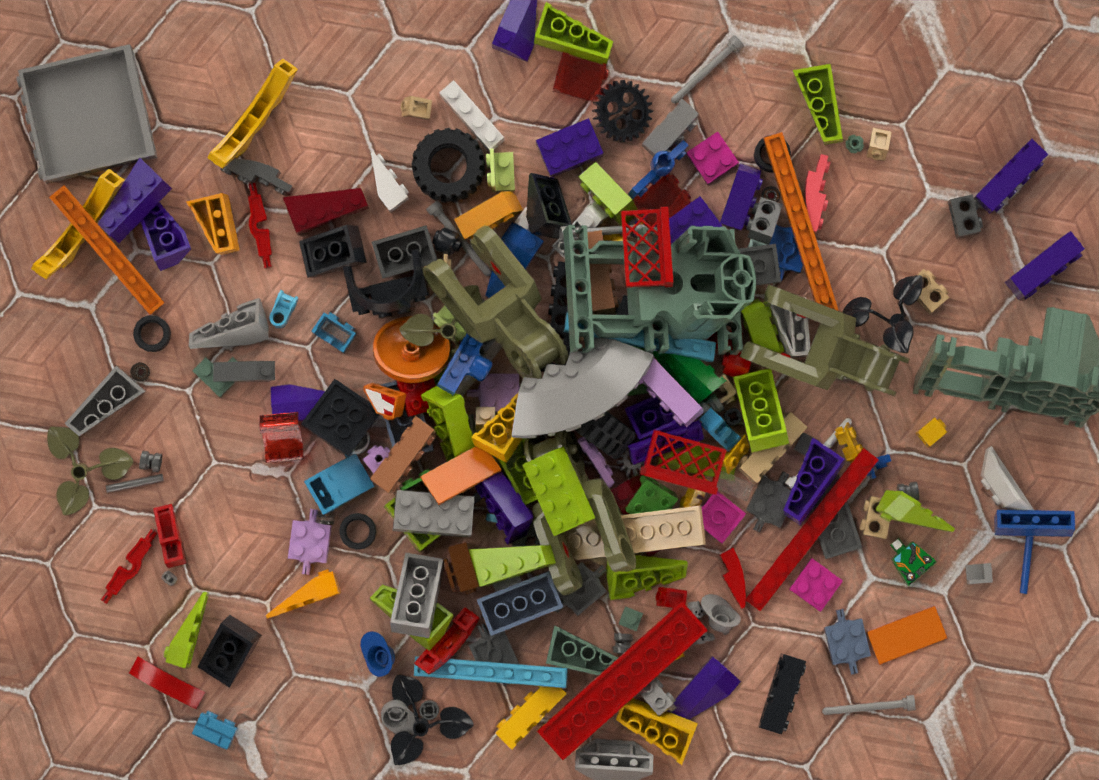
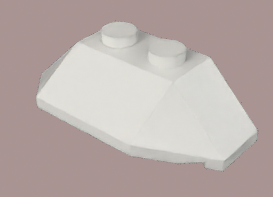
(1001, 483)

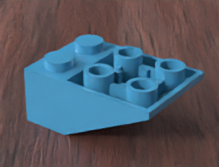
(339, 484)

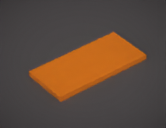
(460, 474)
(906, 635)

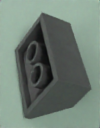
(395, 251)

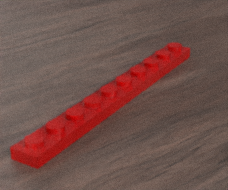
(812, 529)

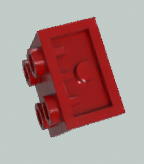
(414, 403)

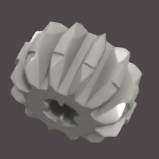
(625, 461)

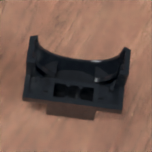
(390, 295)

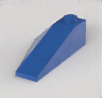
(523, 247)

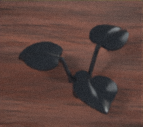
(901, 333)
(405, 746)

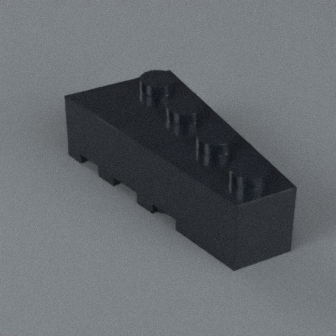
(781, 694)

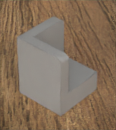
(979, 573)

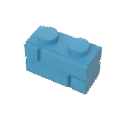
(215, 730)

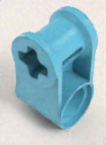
(283, 308)

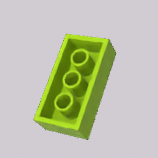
(761, 410)
(558, 491)

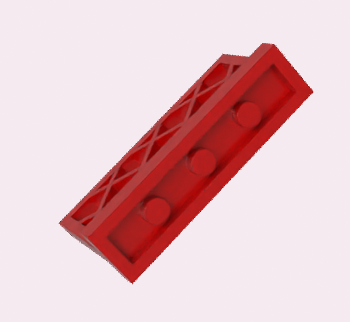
(663, 243)
(679, 478)

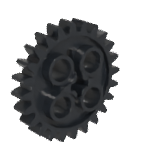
(630, 126)

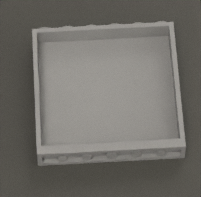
(86, 114)

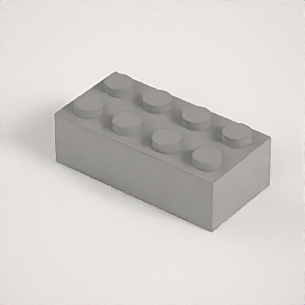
(421, 514)
(417, 595)

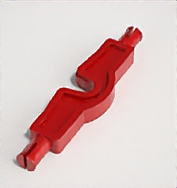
(261, 235)
(134, 557)

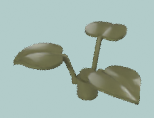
(420, 326)
(74, 496)

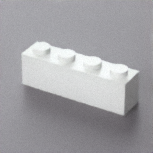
(471, 116)

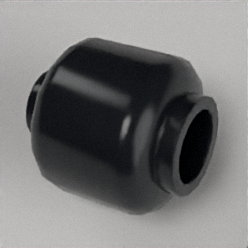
(447, 241)

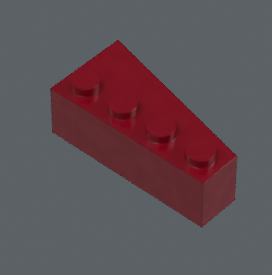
(323, 208)

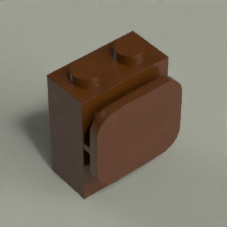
(461, 569)

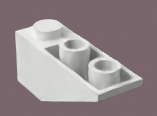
(388, 189)
(592, 217)

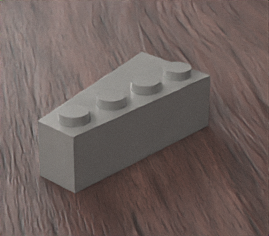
(106, 399)

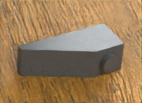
(244, 371)

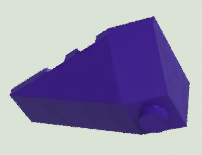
(517, 29)

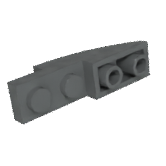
(250, 170)

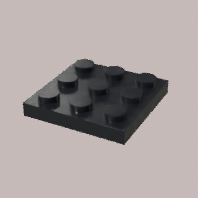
(341, 418)

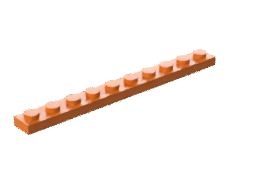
(799, 220)

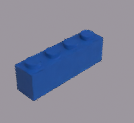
(1034, 523)

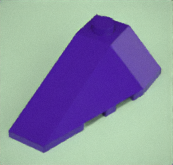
(165, 238)
(294, 399)
(705, 689)

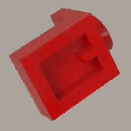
(670, 597)

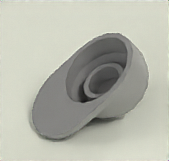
(397, 717)

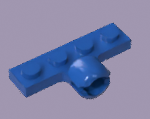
(661, 165)
(465, 362)

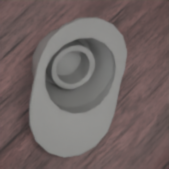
(721, 614)

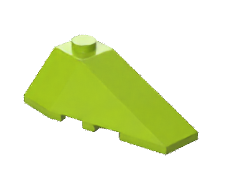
(184, 643)

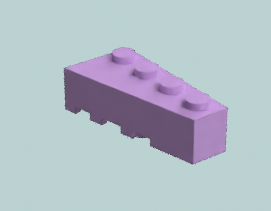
(671, 394)

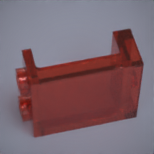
(580, 78)
(663, 194)
(281, 437)

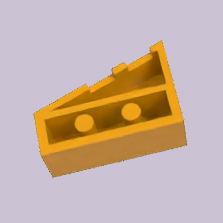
(489, 213)
(217, 222)

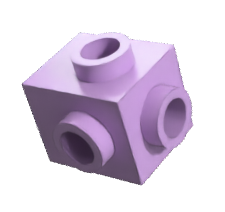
(374, 452)

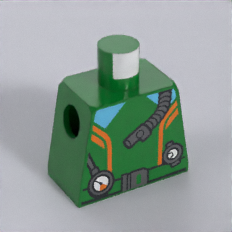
(910, 560)

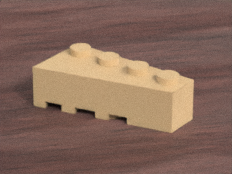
(761, 461)

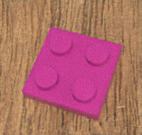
(712, 158)
(720, 516)
(815, 585)

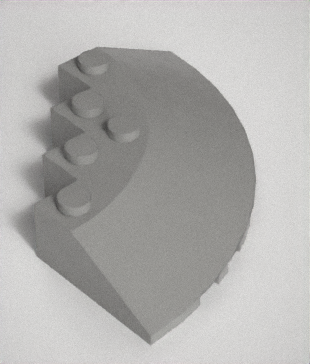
(579, 390)

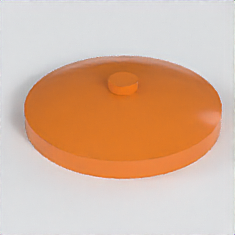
(405, 360)

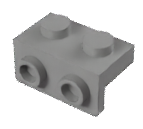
(657, 698)

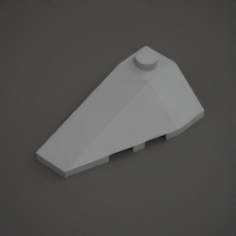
(242, 327)

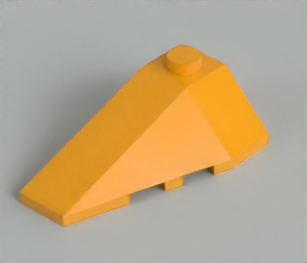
(315, 590)

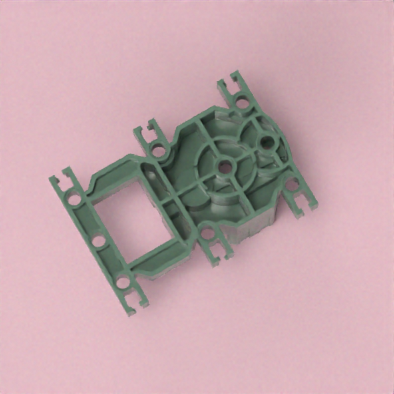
(707, 292)
(1044, 378)

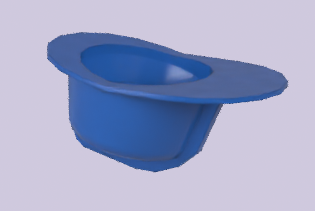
(377, 654)

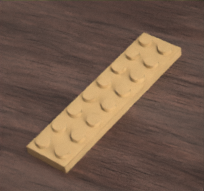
(645, 531)

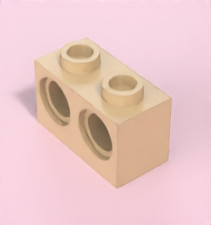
(931, 287)
(872, 516)

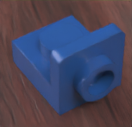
(882, 462)

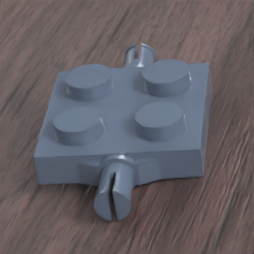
(847, 641)

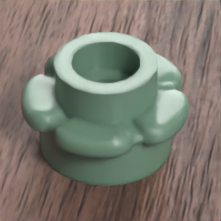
(849, 144)

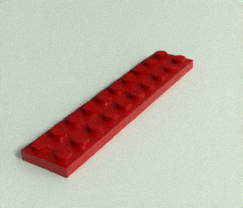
(622, 680)

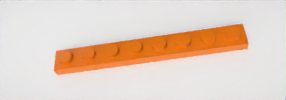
(106, 249)

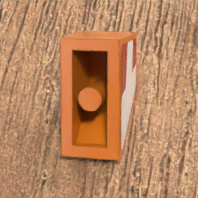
(385, 400)

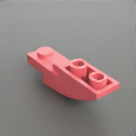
(815, 201)

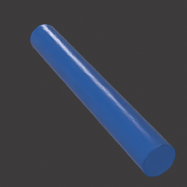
(1026, 564)

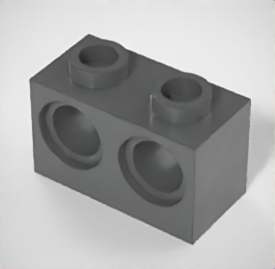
(959, 216)
(766, 221)

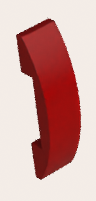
(450, 642)
(167, 683)

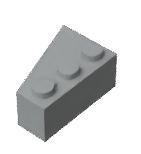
(671, 129)

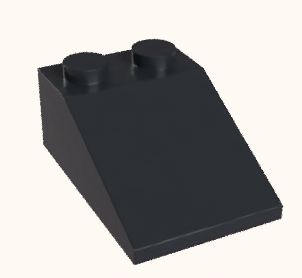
(546, 206)
(332, 250)
(229, 650)

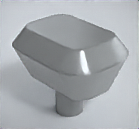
(169, 578)

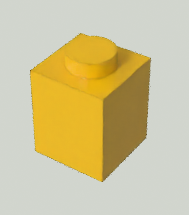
(932, 431)

